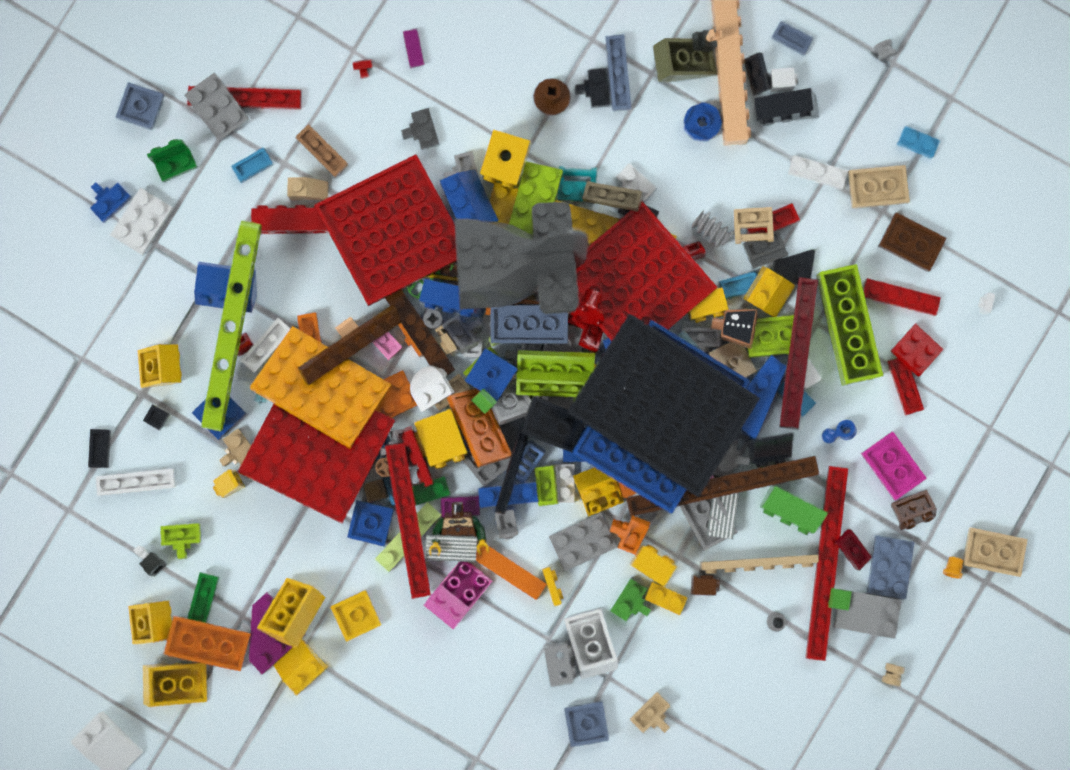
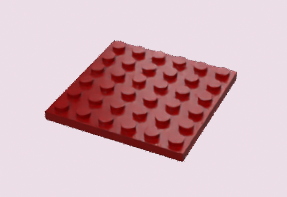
(390, 229)
(642, 273)
(312, 465)

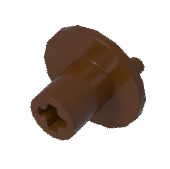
(551, 96)

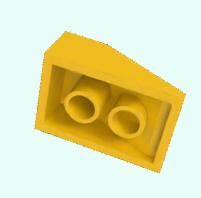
(174, 684)

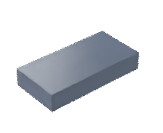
(792, 38)

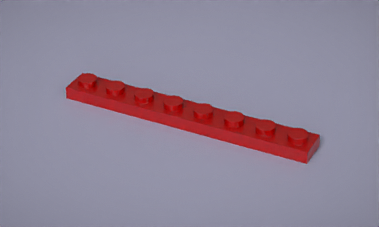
(407, 520)

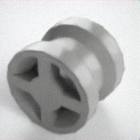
(885, 49)
(431, 321)

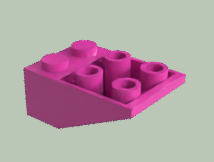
(457, 593)

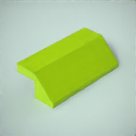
(552, 372)

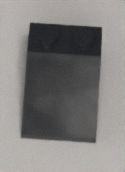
(770, 448)

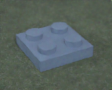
(140, 106)
(586, 724)

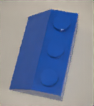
(468, 197)
(212, 286)

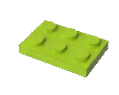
(772, 337)

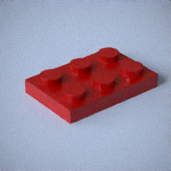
(416, 456)

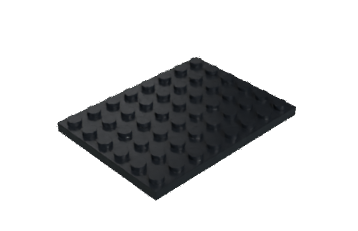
(663, 405)

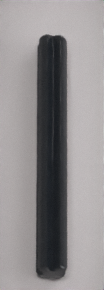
(511, 473)

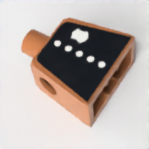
(737, 326)

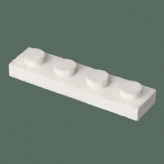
(135, 482)

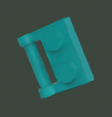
(573, 189)

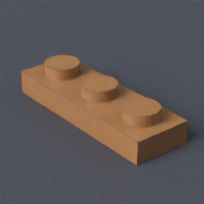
(321, 150)

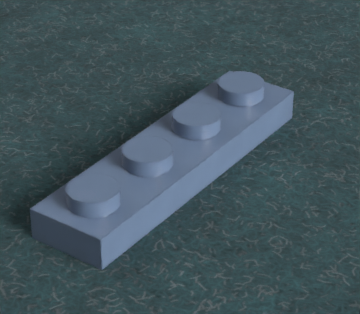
(618, 72)

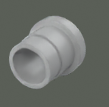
(770, 618)

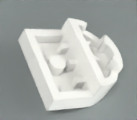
(430, 387)

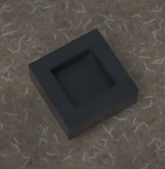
(156, 417)

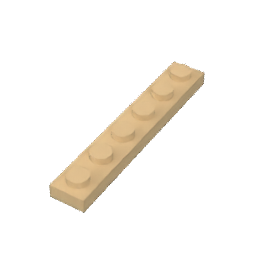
(750, 564)

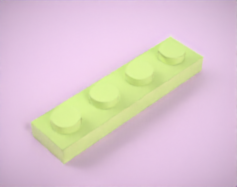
(394, 551)

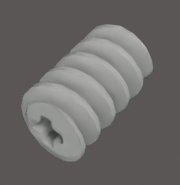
(712, 229)

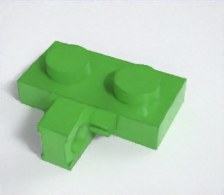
(630, 601)

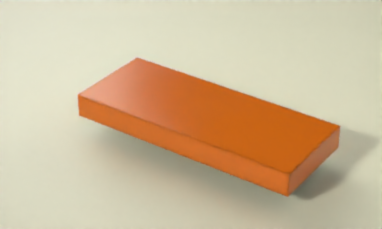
(409, 341)

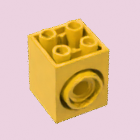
(508, 171)
(440, 439)

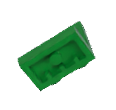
(172, 159)

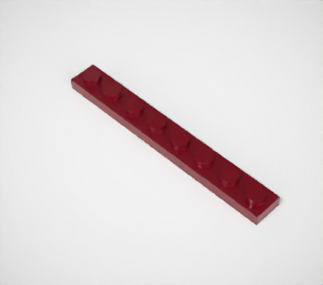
(798, 353)

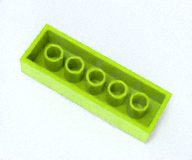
(849, 325)

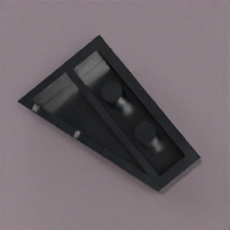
(786, 107)

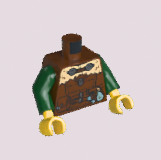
(459, 524)

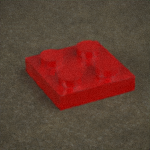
(916, 350)

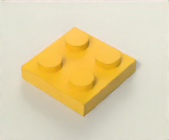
(356, 615)

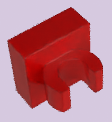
(362, 65)

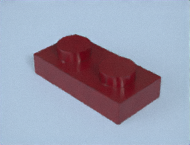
(853, 549)

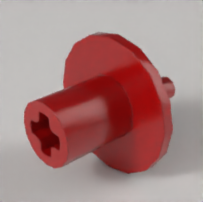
(588, 309)

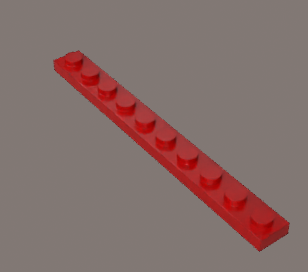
(826, 568)

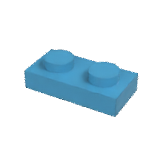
(918, 142)

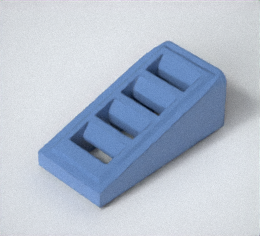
(541, 451)

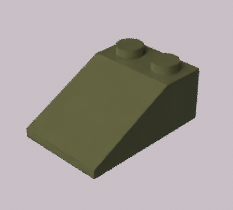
(679, 62)

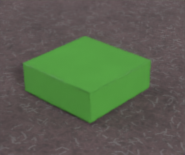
(484, 401)
(839, 599)

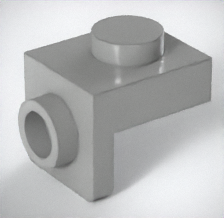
(506, 524)

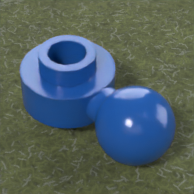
(830, 435)

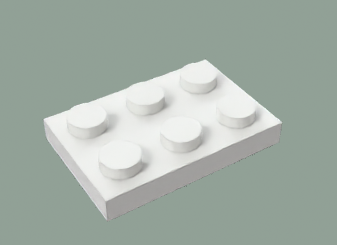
(141, 221)

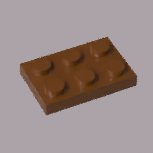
(912, 242)

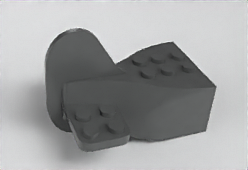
(506, 265)

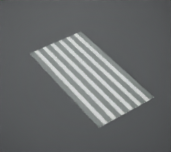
(727, 523)
(452, 548)

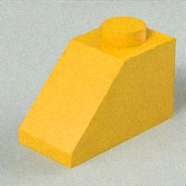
(228, 483)

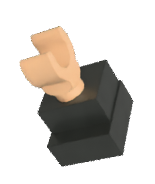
(706, 40)

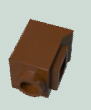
(704, 585)

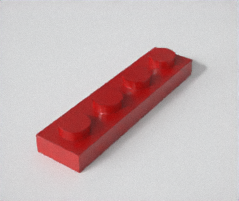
(901, 297)

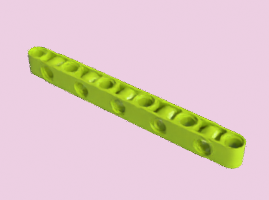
(233, 310)

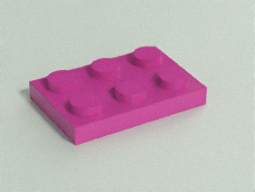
(893, 466)

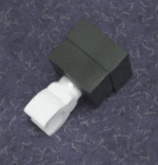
(151, 562)

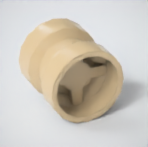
(893, 674)

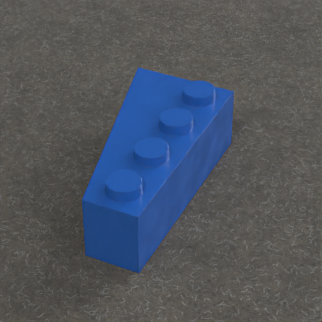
(763, 385)

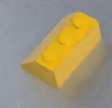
(291, 612)

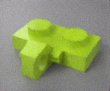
(180, 537)

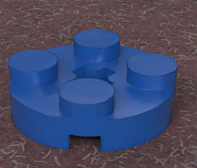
(712, 118)

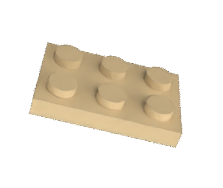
(878, 186)
(994, 552)

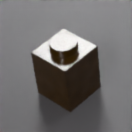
(375, 491)

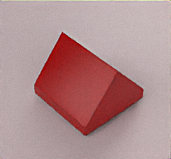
(695, 250)
(245, 344)

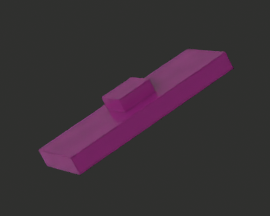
(413, 48)

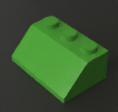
(792, 510)

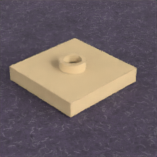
(734, 357)

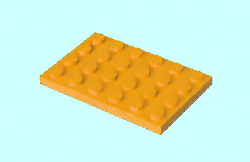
(334, 403)

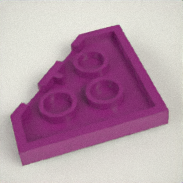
(263, 648)

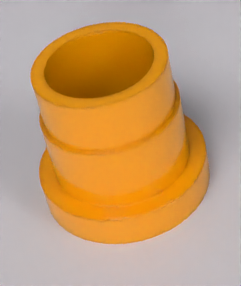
(954, 568)

